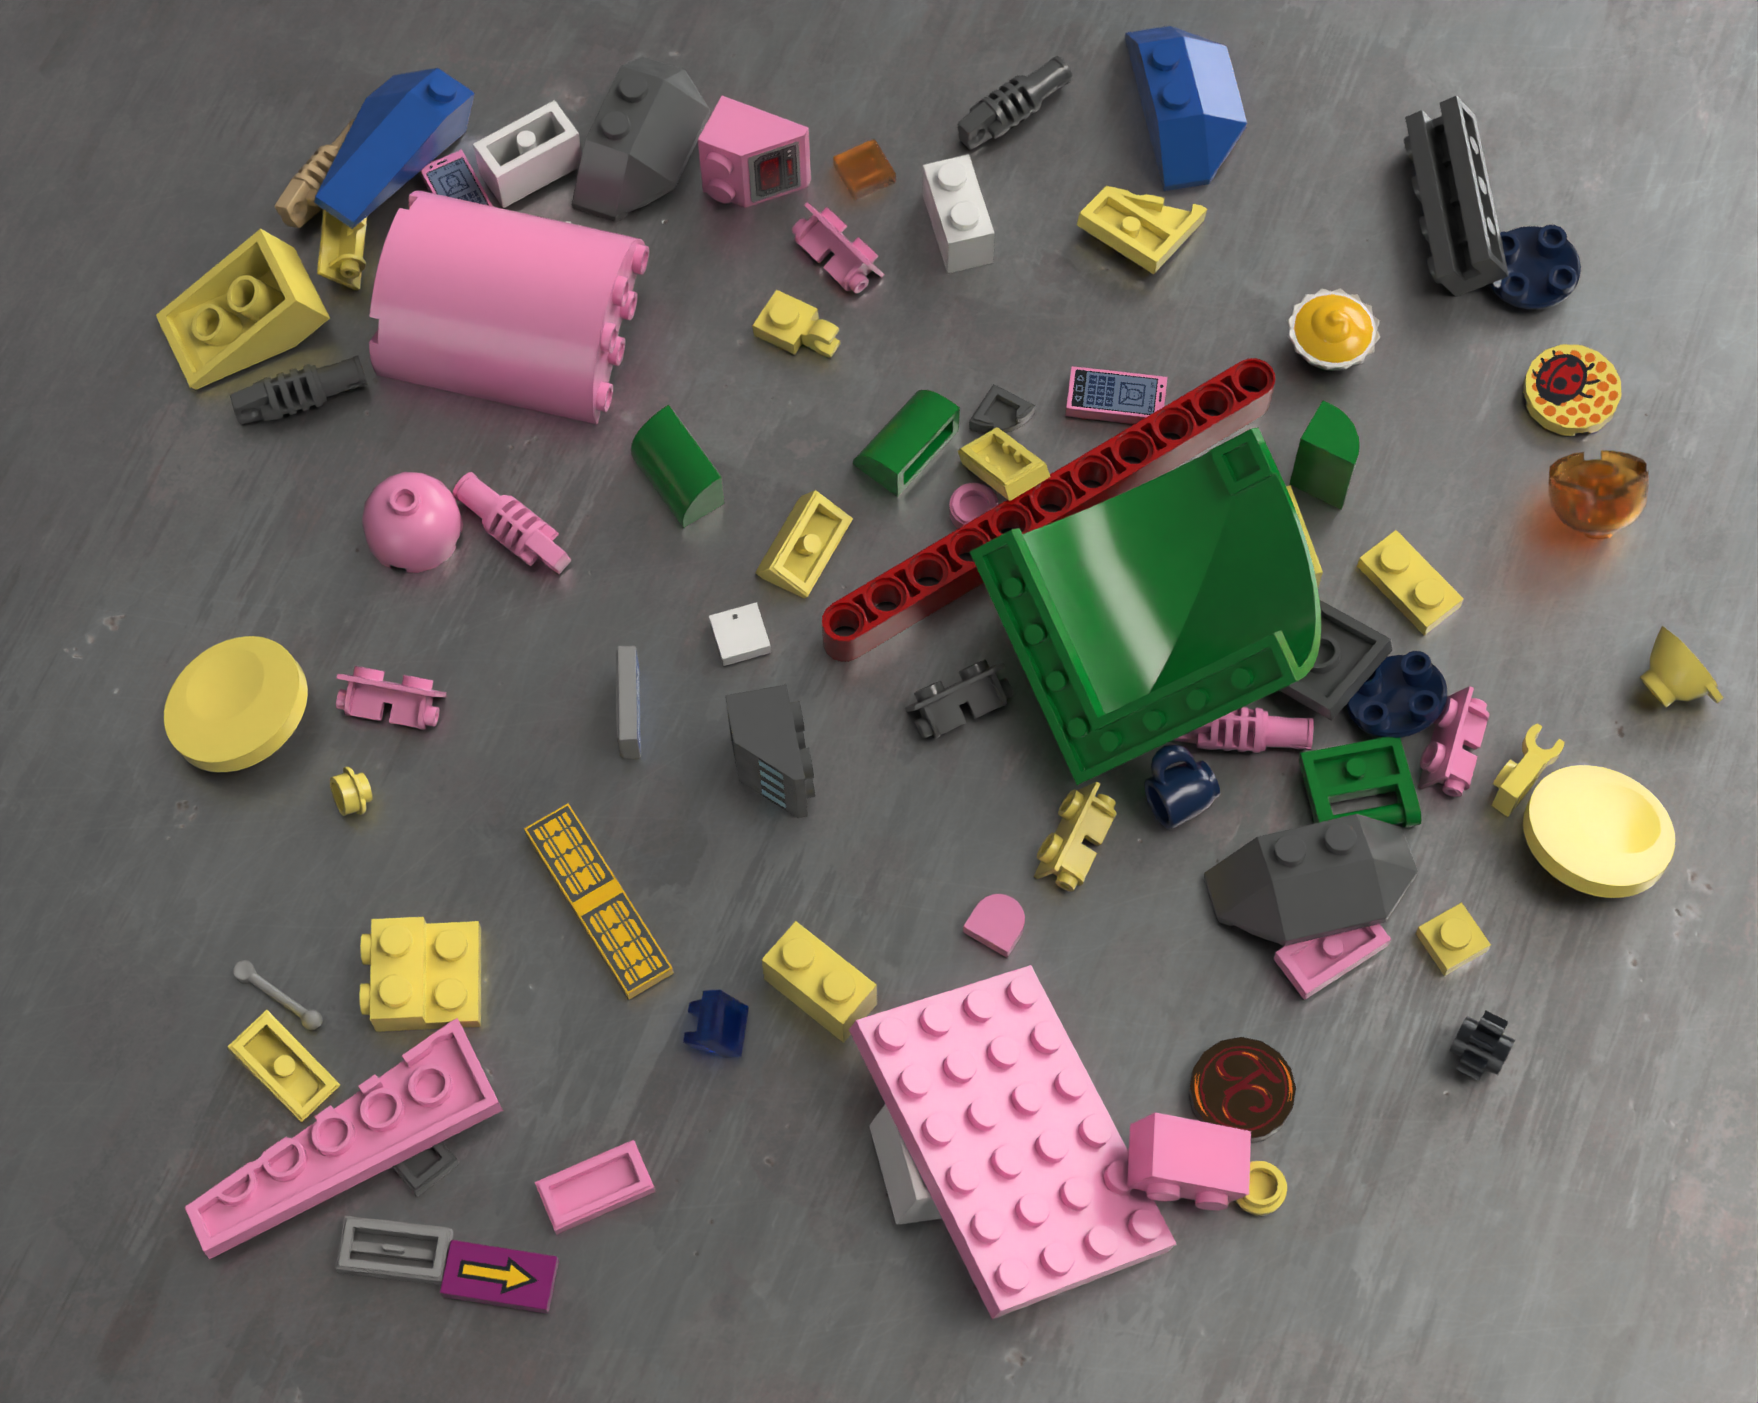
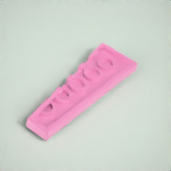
(390, 1119)

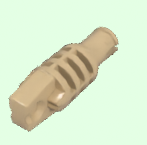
(297, 201)

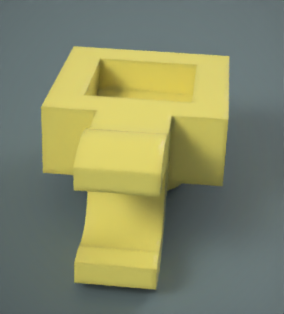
(791, 323)
(1517, 779)

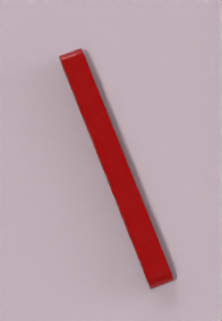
(1062, 489)

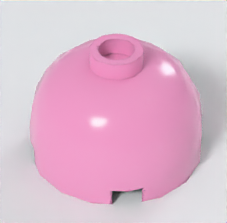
(411, 522)

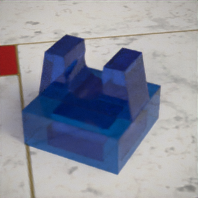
(719, 1025)

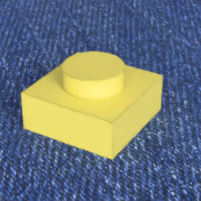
(1453, 939)

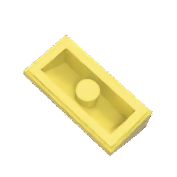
(804, 544)

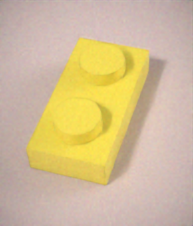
(1410, 582)

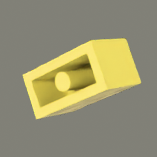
(819, 981)

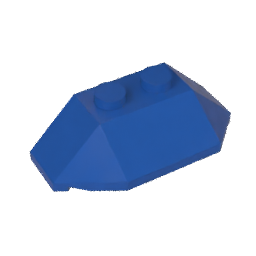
(1186, 103)

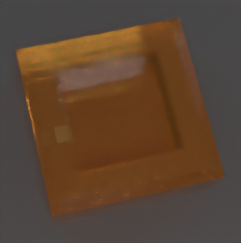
(864, 169)

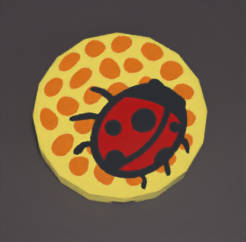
(1572, 389)

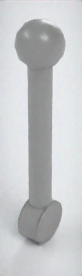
(246, 973)

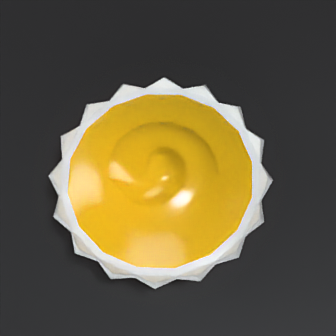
(1333, 329)

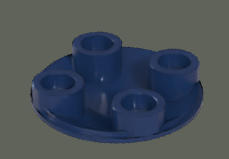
(1539, 265)
(1400, 697)

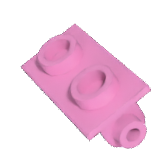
(851, 260)
(409, 700)
(1444, 759)

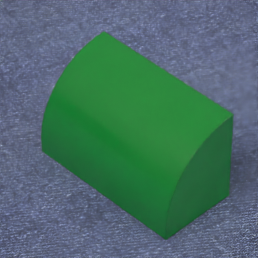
(909, 441)
(1327, 456)
(677, 467)

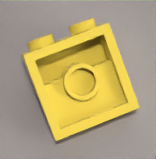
(421, 974)

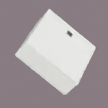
(740, 634)

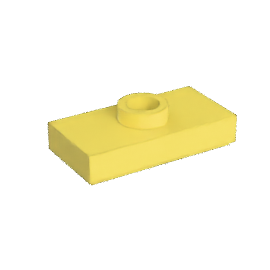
(1003, 463)

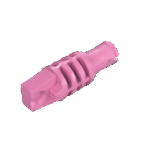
(512, 523)
(1252, 731)

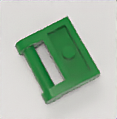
(1360, 772)

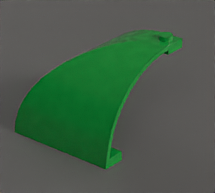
(1160, 605)

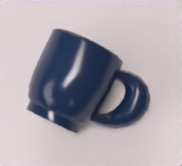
(1180, 790)

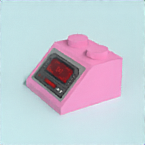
(752, 154)

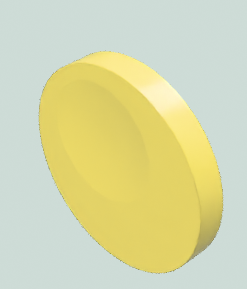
(235, 704)
(1598, 831)

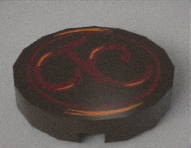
(1243, 1087)

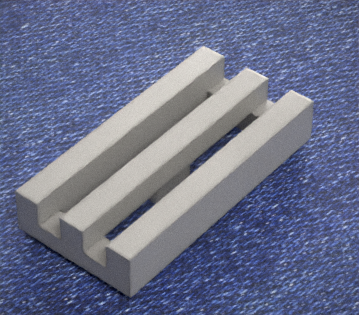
(393, 1271)

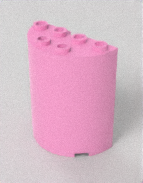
(503, 305)

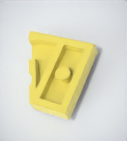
(1139, 225)

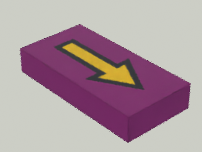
(499, 1276)

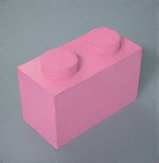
(1189, 1161)

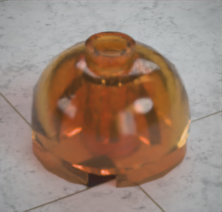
(1599, 493)

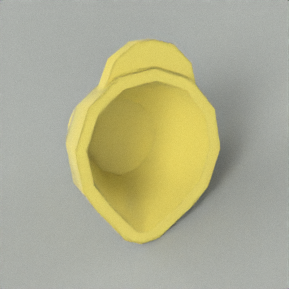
(1677, 672)

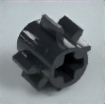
(1482, 1045)

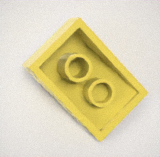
(242, 311)

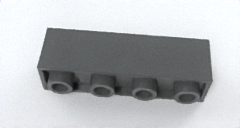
(1455, 198)

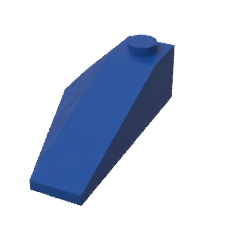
(392, 140)

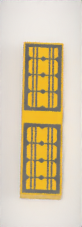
(598, 901)

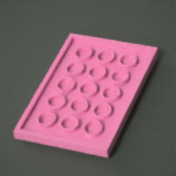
(1010, 1139)

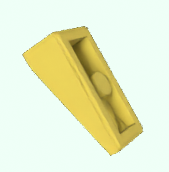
(283, 1066)

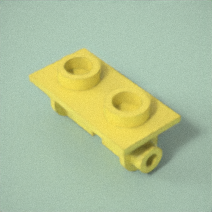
(342, 251)
(1082, 818)

